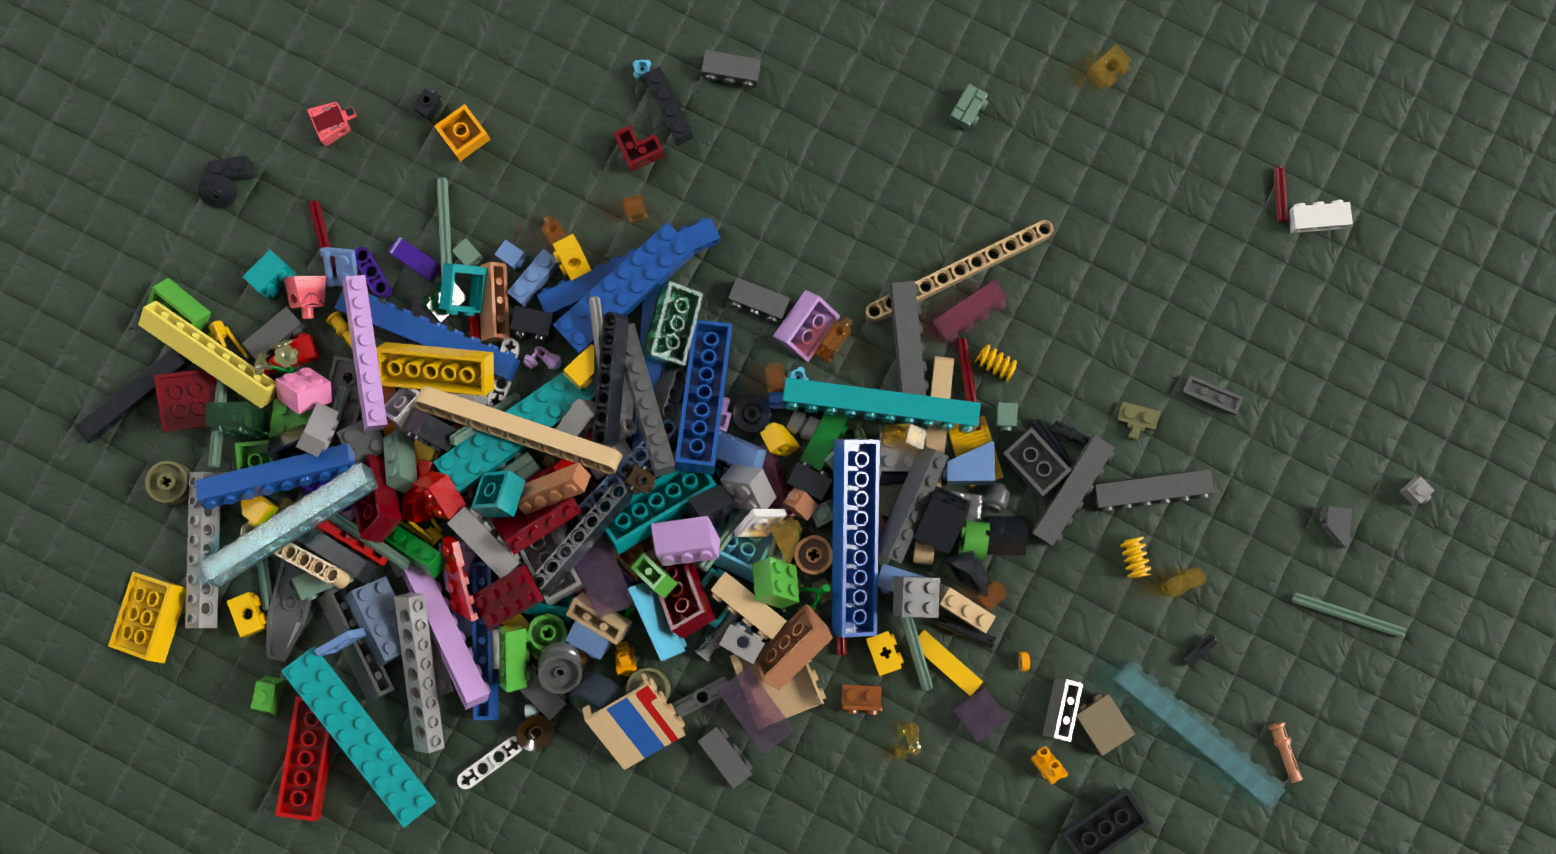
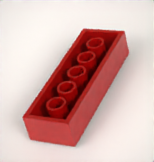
(305, 766)

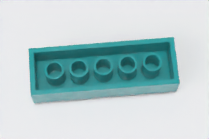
(662, 504)

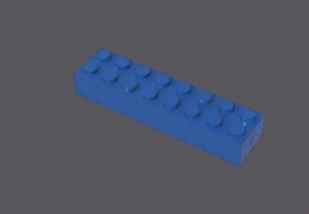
(627, 284)
(703, 397)

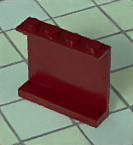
(526, 529)

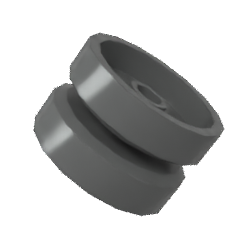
(559, 668)

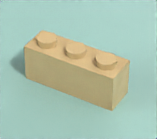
(965, 609)
(611, 627)

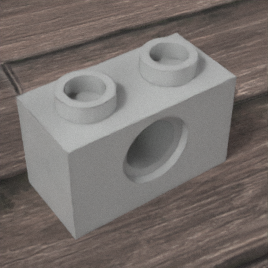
(730, 639)

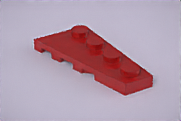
(355, 544)
(457, 578)

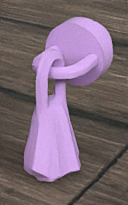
(551, 360)

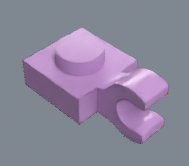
(725, 416)

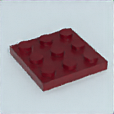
(184, 399)

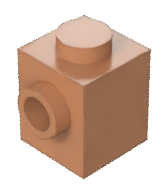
(800, 503)

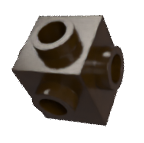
(633, 478)

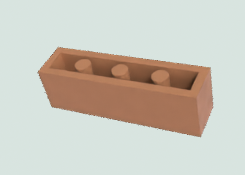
(495, 311)
(553, 488)

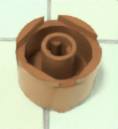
(811, 544)

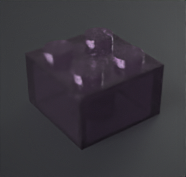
(980, 714)

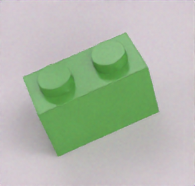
(654, 575)

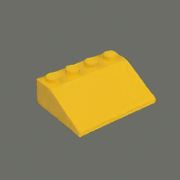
(148, 618)

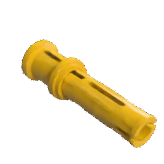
(340, 326)

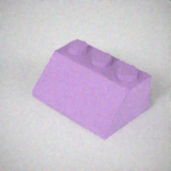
(806, 325)
(685, 541)

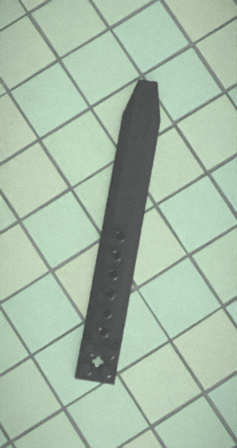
(287, 611)

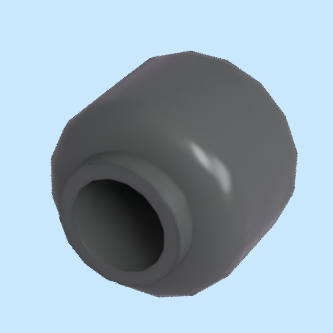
(996, 498)

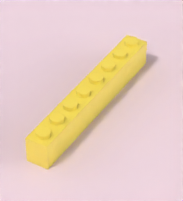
(207, 354)

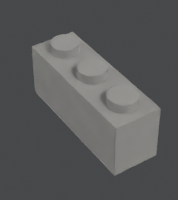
(318, 430)

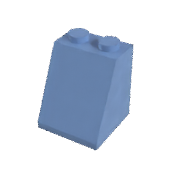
(972, 468)

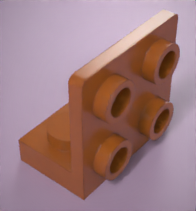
(861, 698)

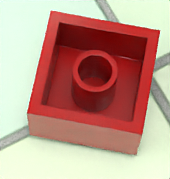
(438, 495)

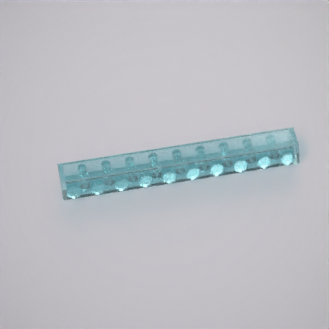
(289, 525)
(1198, 734)

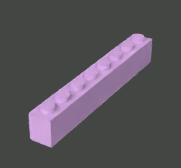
(364, 353)
(448, 639)

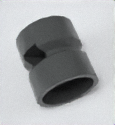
(801, 424)

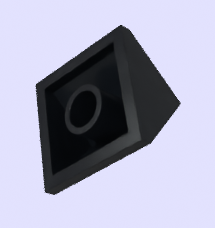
(1007, 535)
(970, 572)

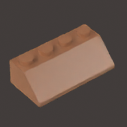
(792, 647)

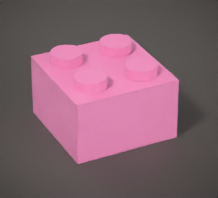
(303, 390)

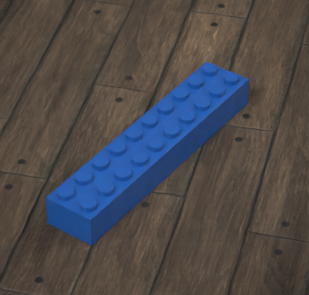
(855, 537)

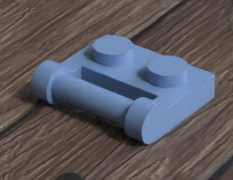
(345, 264)

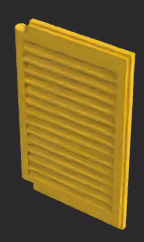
(966, 442)

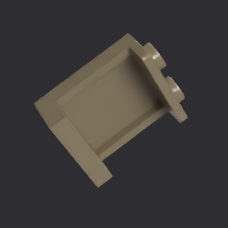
(1104, 723)

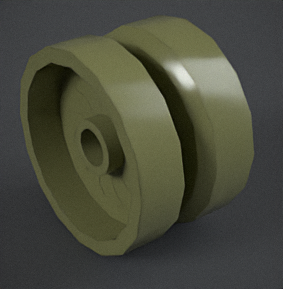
(168, 482)
(659, 678)

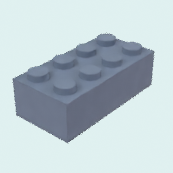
(376, 613)

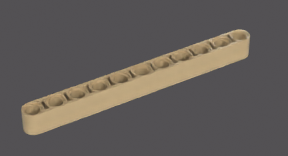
(969, 270)
(518, 430)
(935, 437)

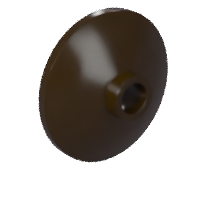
(537, 739)

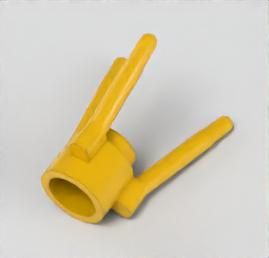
(219, 331)
(431, 535)

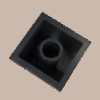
(942, 520)

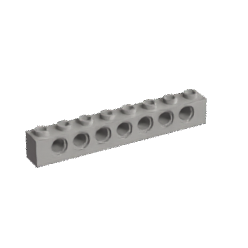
(201, 543)
(419, 672)

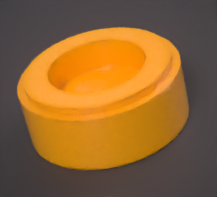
(1023, 661)

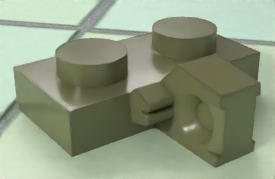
(1137, 418)

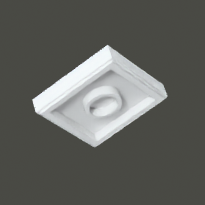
(758, 522)

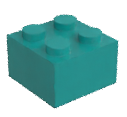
(269, 274)
(498, 494)

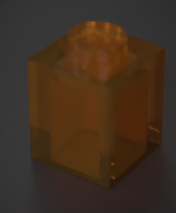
(635, 208)
(775, 377)
(996, 595)

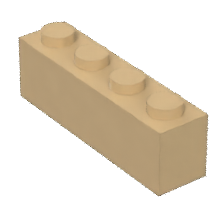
(743, 602)

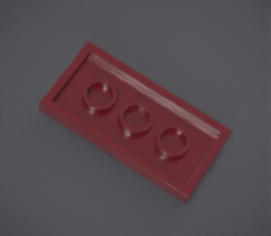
(507, 597)

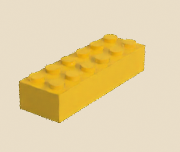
(436, 367)

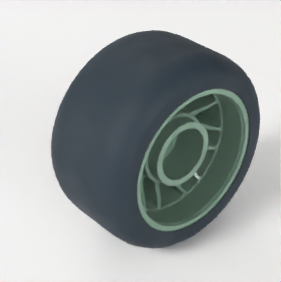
(594, 691)

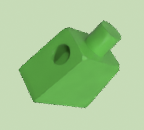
(268, 695)

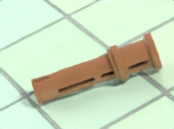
(1283, 743)

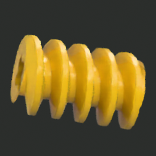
(996, 362)
(1135, 557)

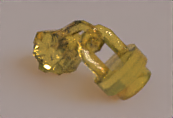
(911, 733)

